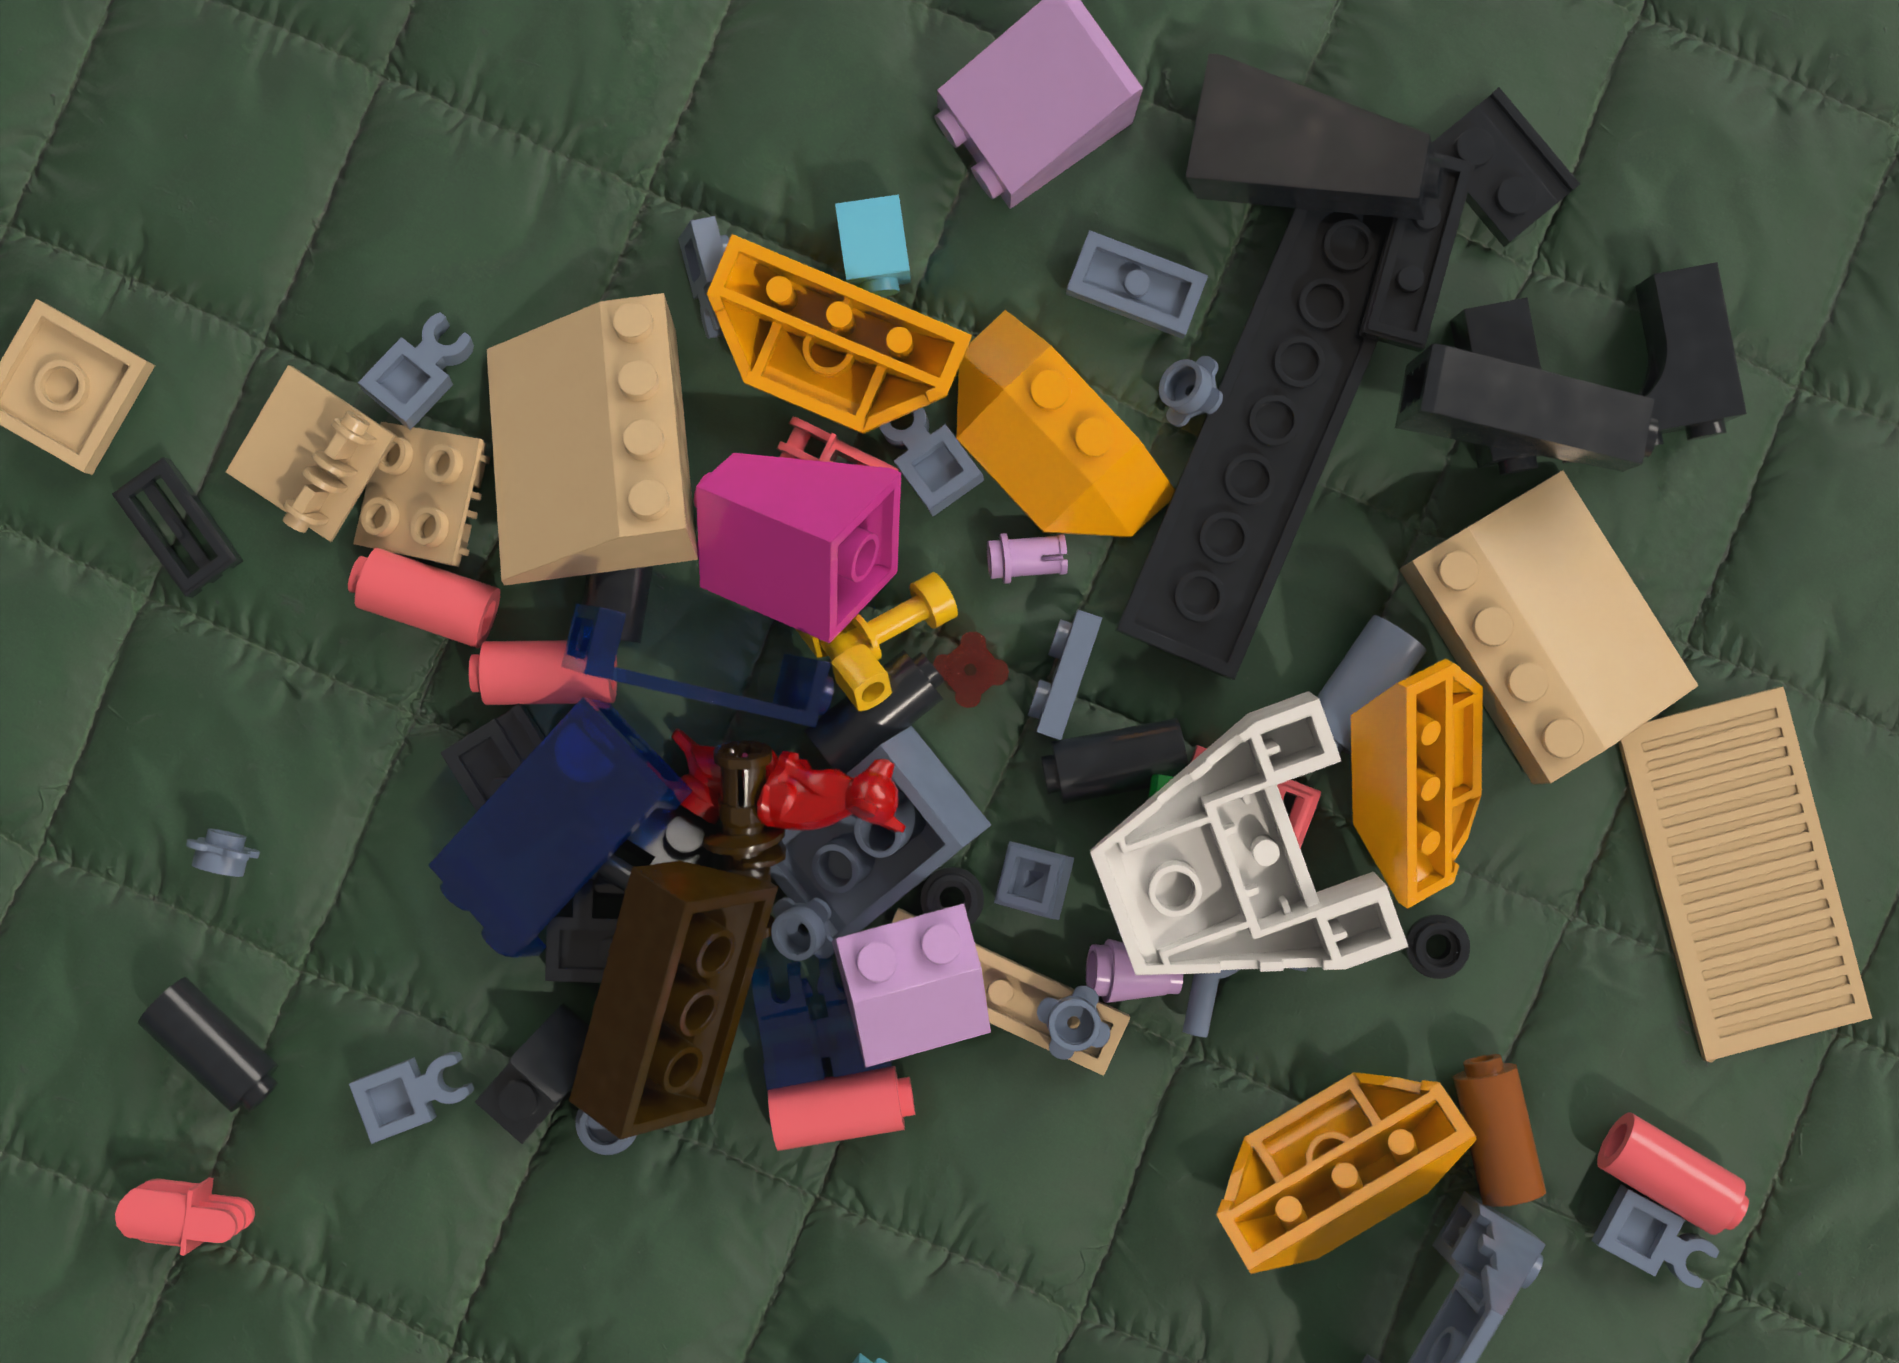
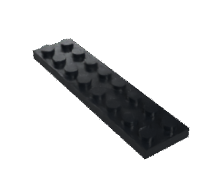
(1261, 446)

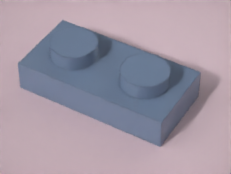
(1136, 284)
(1072, 647)

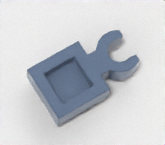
(702, 253)
(412, 378)
(933, 463)
(402, 1096)
(1648, 1236)

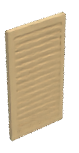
(1743, 874)

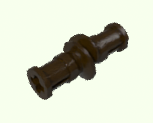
(744, 841)

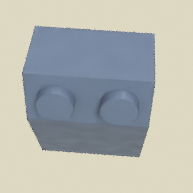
(869, 868)

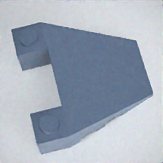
(1493, 1264)

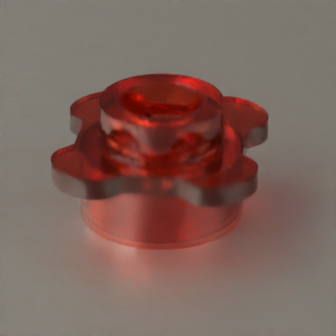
(989, 670)

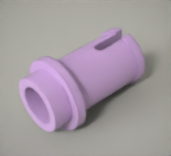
(1025, 556)

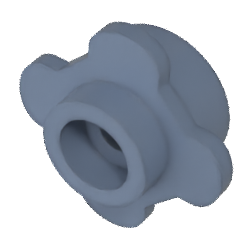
(1190, 389)
(221, 852)
(790, 935)
(1090, 1030)

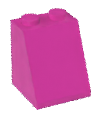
(798, 537)

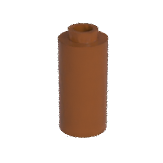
(1505, 1145)

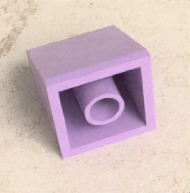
(1038, 100)

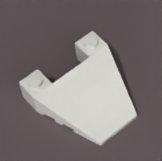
(1215, 870)

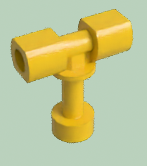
(857, 646)

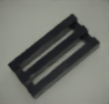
(210, 569)

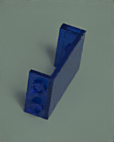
(592, 647)
(554, 825)

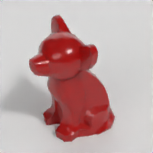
(819, 798)

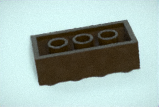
(671, 996)

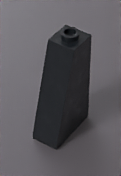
(1304, 150)
(1524, 410)

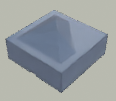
(1034, 880)

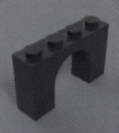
(1688, 350)

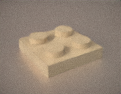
(67, 386)

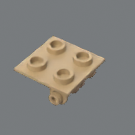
(310, 454)
(423, 495)

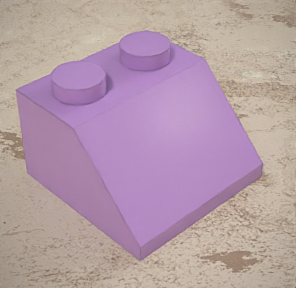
(913, 985)

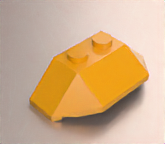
(829, 340)
(1052, 437)
(1418, 777)
(1339, 1167)

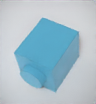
(874, 244)

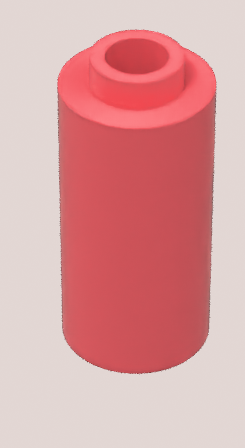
(424, 596)
(532, 675)
(840, 1108)
(1673, 1175)

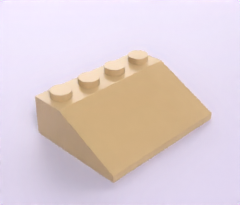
(591, 444)
(1549, 629)

